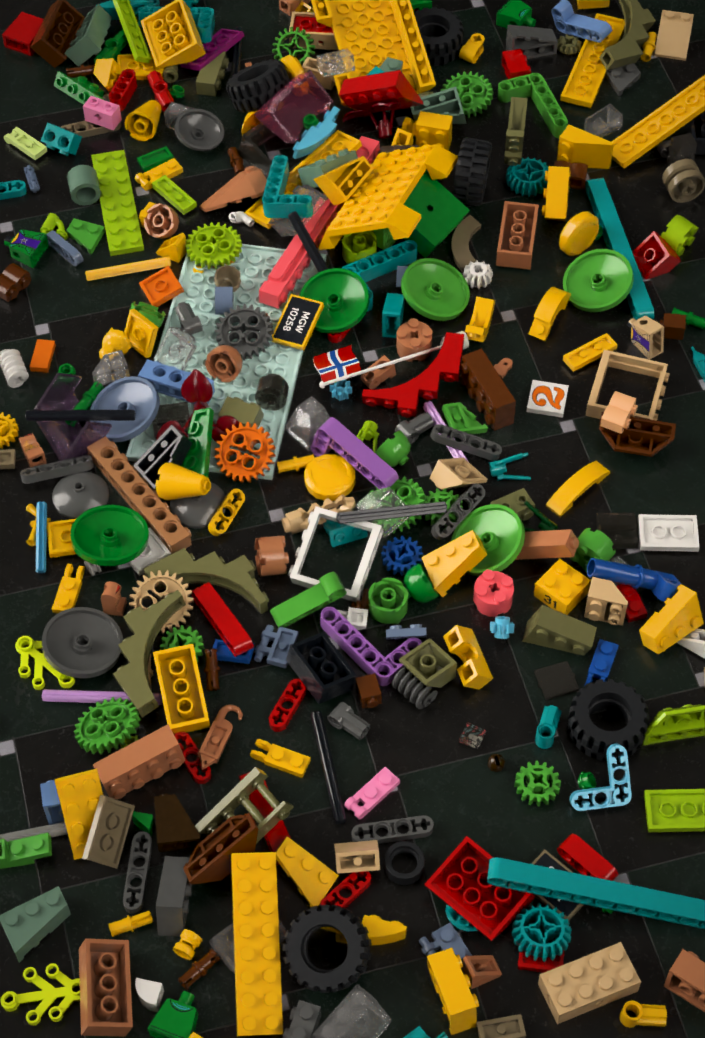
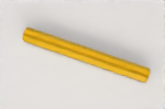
(128, 268)

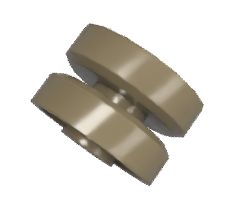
(683, 180)

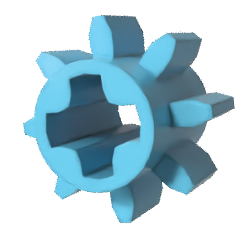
(341, 390)
(502, 627)

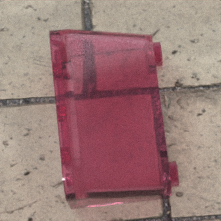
(289, 106)

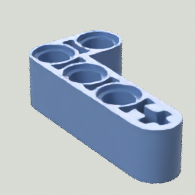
(579, 25)

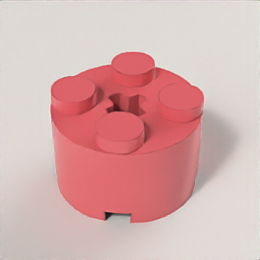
(493, 593)

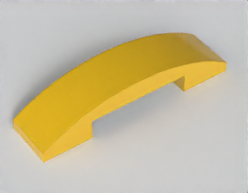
(575, 486)

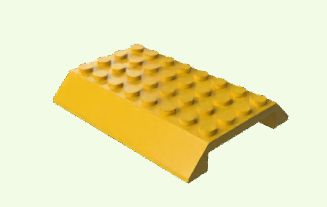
(373, 33)
(382, 195)

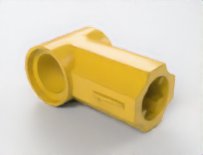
(645, 1015)

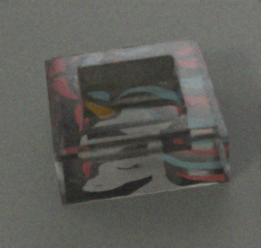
(472, 736)

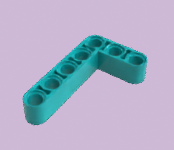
(202, 16)
(274, 200)
(383, 263)

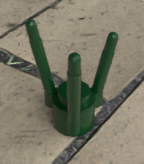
(545, 525)

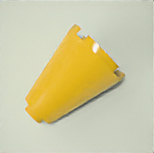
(144, 121)
(180, 482)

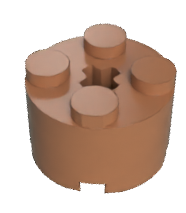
(413, 338)
(271, 555)

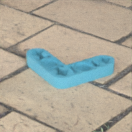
(610, 791)

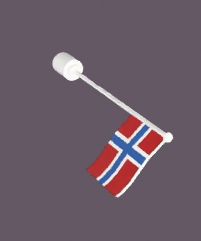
(343, 364)

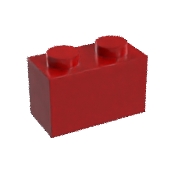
(515, 63)

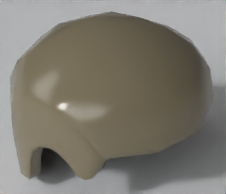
(227, 277)

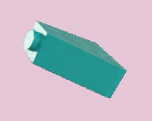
(392, 314)

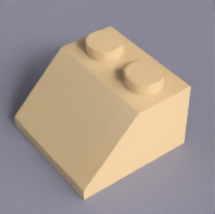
(456, 474)

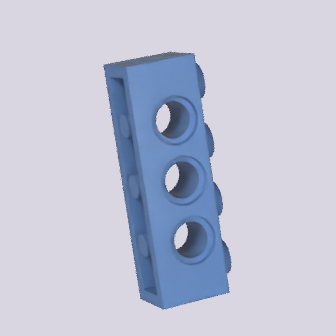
(166, 379)

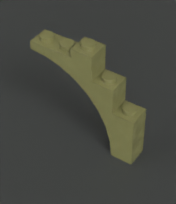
(628, 49)
(515, 131)
(235, 575)
(136, 649)

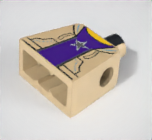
(647, 336)

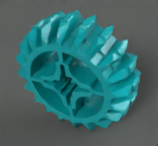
(527, 177)
(531, 938)

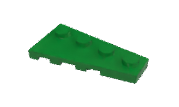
(200, 435)

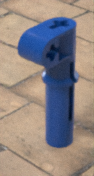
(660, 583)

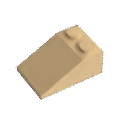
(674, 35)

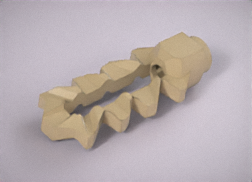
(296, 521)

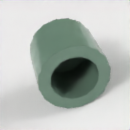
(83, 185)

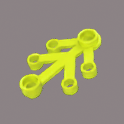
(40, 662)
(47, 994)

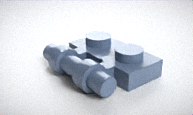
(397, 633)
(278, 652)
(445, 938)

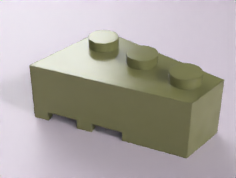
(559, 631)

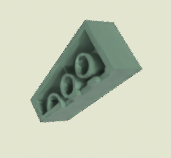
(89, 36)

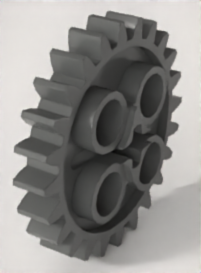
(245, 317)

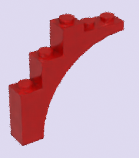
(426, 385)

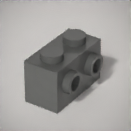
(304, 1020)

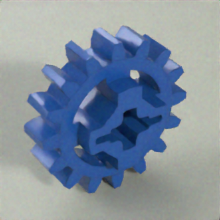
(401, 554)

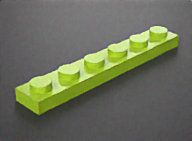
(132, 31)

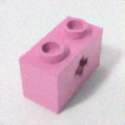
(102, 113)

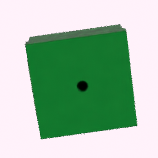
(439, 213)

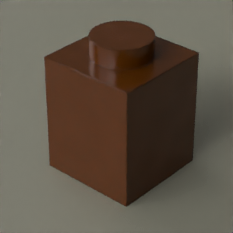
(673, 326)
(368, 691)

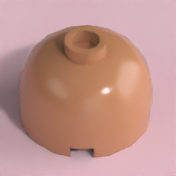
(161, 221)
(224, 363)

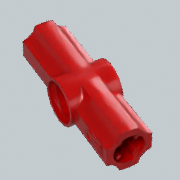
(159, 89)

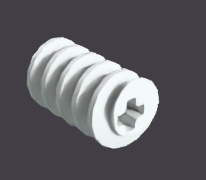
(13, 367)

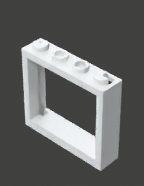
(365, 564)

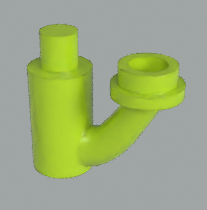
(51, 222)

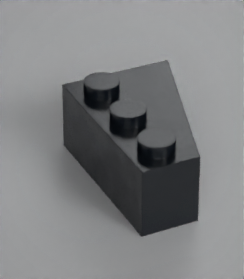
(169, 447)

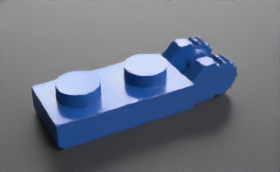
(602, 661)

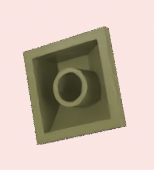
(430, 664)

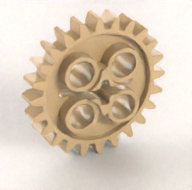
(171, 586)

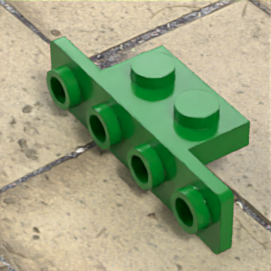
(78, 87)

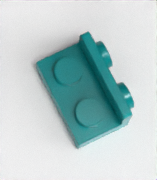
(342, 533)

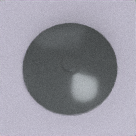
(82, 642)

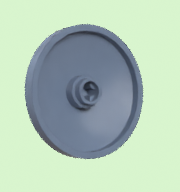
(128, 394)

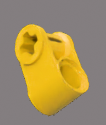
(473, 48)

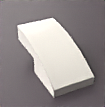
(356, 617)

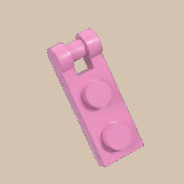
(372, 793)

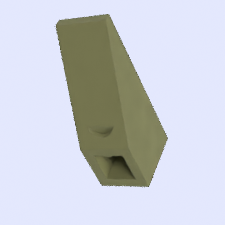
(210, 76)

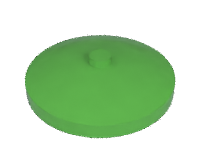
(598, 280)
(435, 289)
(500, 533)

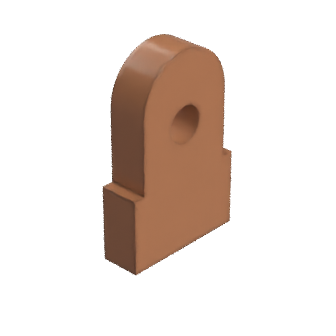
(503, 367)

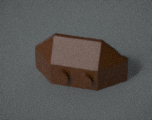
(642, 437)
(213, 855)

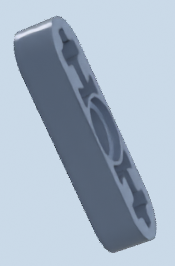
(64, 248)

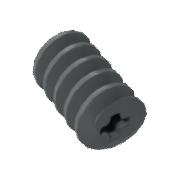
(412, 689)

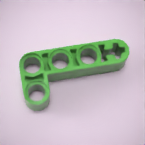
(309, 601)

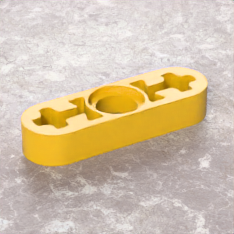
(234, 508)

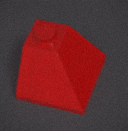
(655, 256)

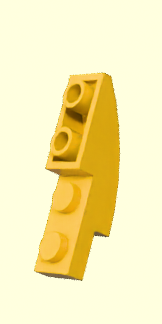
(379, 930)

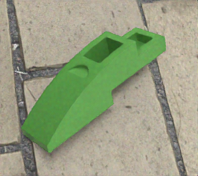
(24, 850)

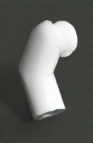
(241, 217)

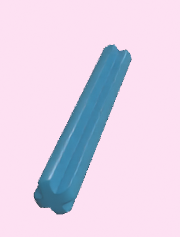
(41, 536)

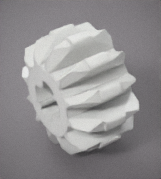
(478, 274)

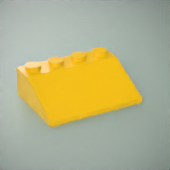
(173, 35)

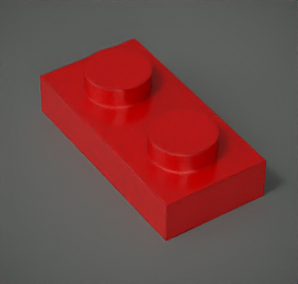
(635, 607)

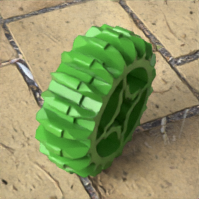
(296, 35)

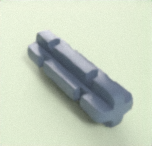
(31, 179)

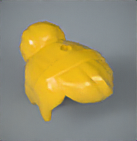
(114, 341)

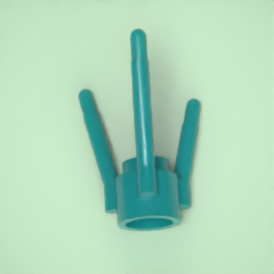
(498, 467)

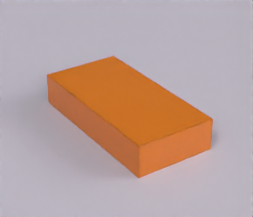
(42, 356)

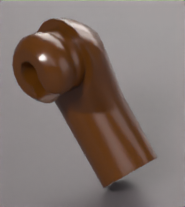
(362, 604)

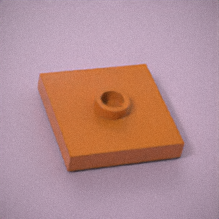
(161, 286)

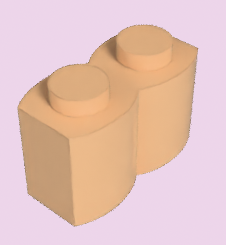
(618, 412)

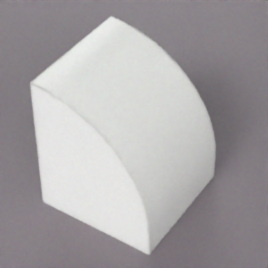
(149, 993)

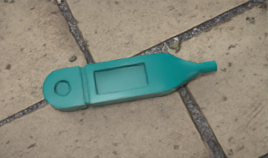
(699, 362)

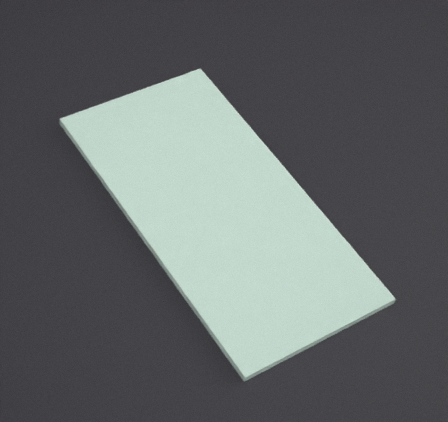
(199, 291)

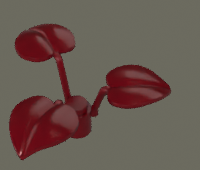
(384, 126)
(199, 390)

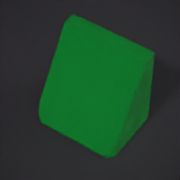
(144, 821)

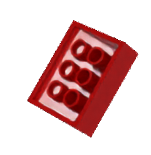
(379, 88)
(464, 887)

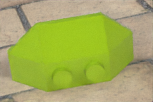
(676, 724)

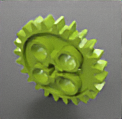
(213, 245)

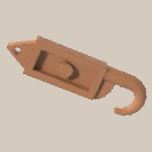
(217, 736)

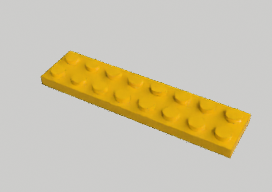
(588, 69)
(660, 124)
(335, 143)
(256, 944)

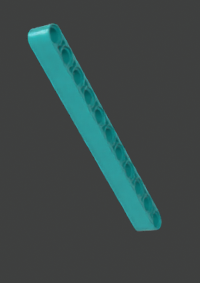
(616, 240)
(596, 892)

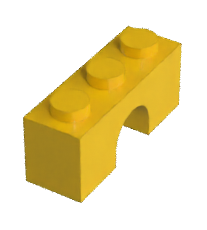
(463, 643)

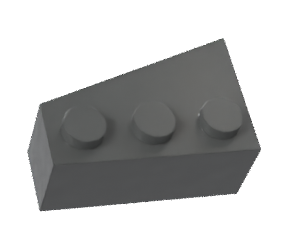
(531, 40)
(173, 897)

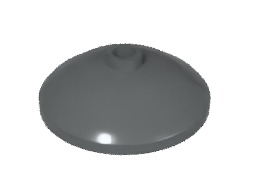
(201, 124)
(72, 501)
(198, 511)

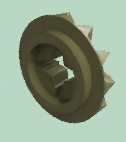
(569, 48)

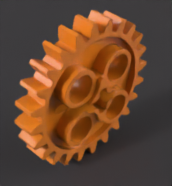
(252, 436)

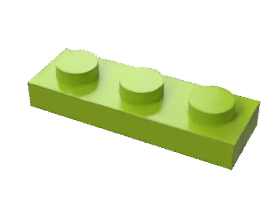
(174, 194)

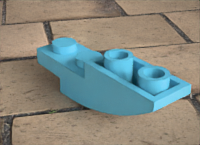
(316, 135)

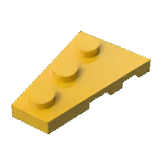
(306, 871)

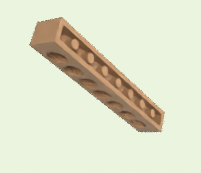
(148, 504)

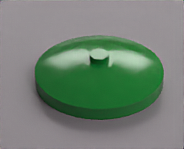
(343, 297)
(109, 535)

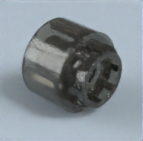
(272, 392)

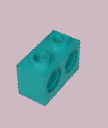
(61, 138)

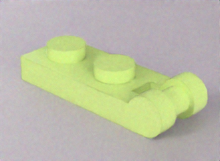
(25, 143)

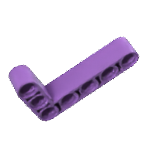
(337, 437)
(366, 649)

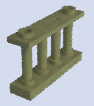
(240, 795)

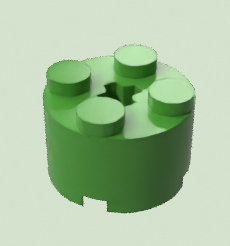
(593, 545)
(388, 601)

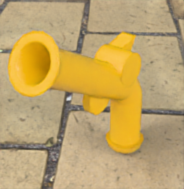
(32, 539)

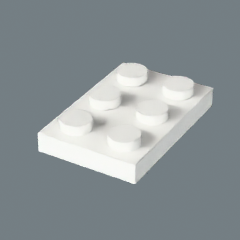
(668, 533)

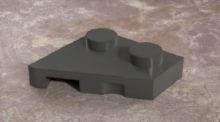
(623, 77)

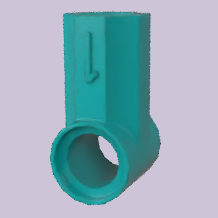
(547, 726)

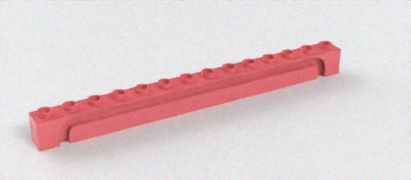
(295, 257)

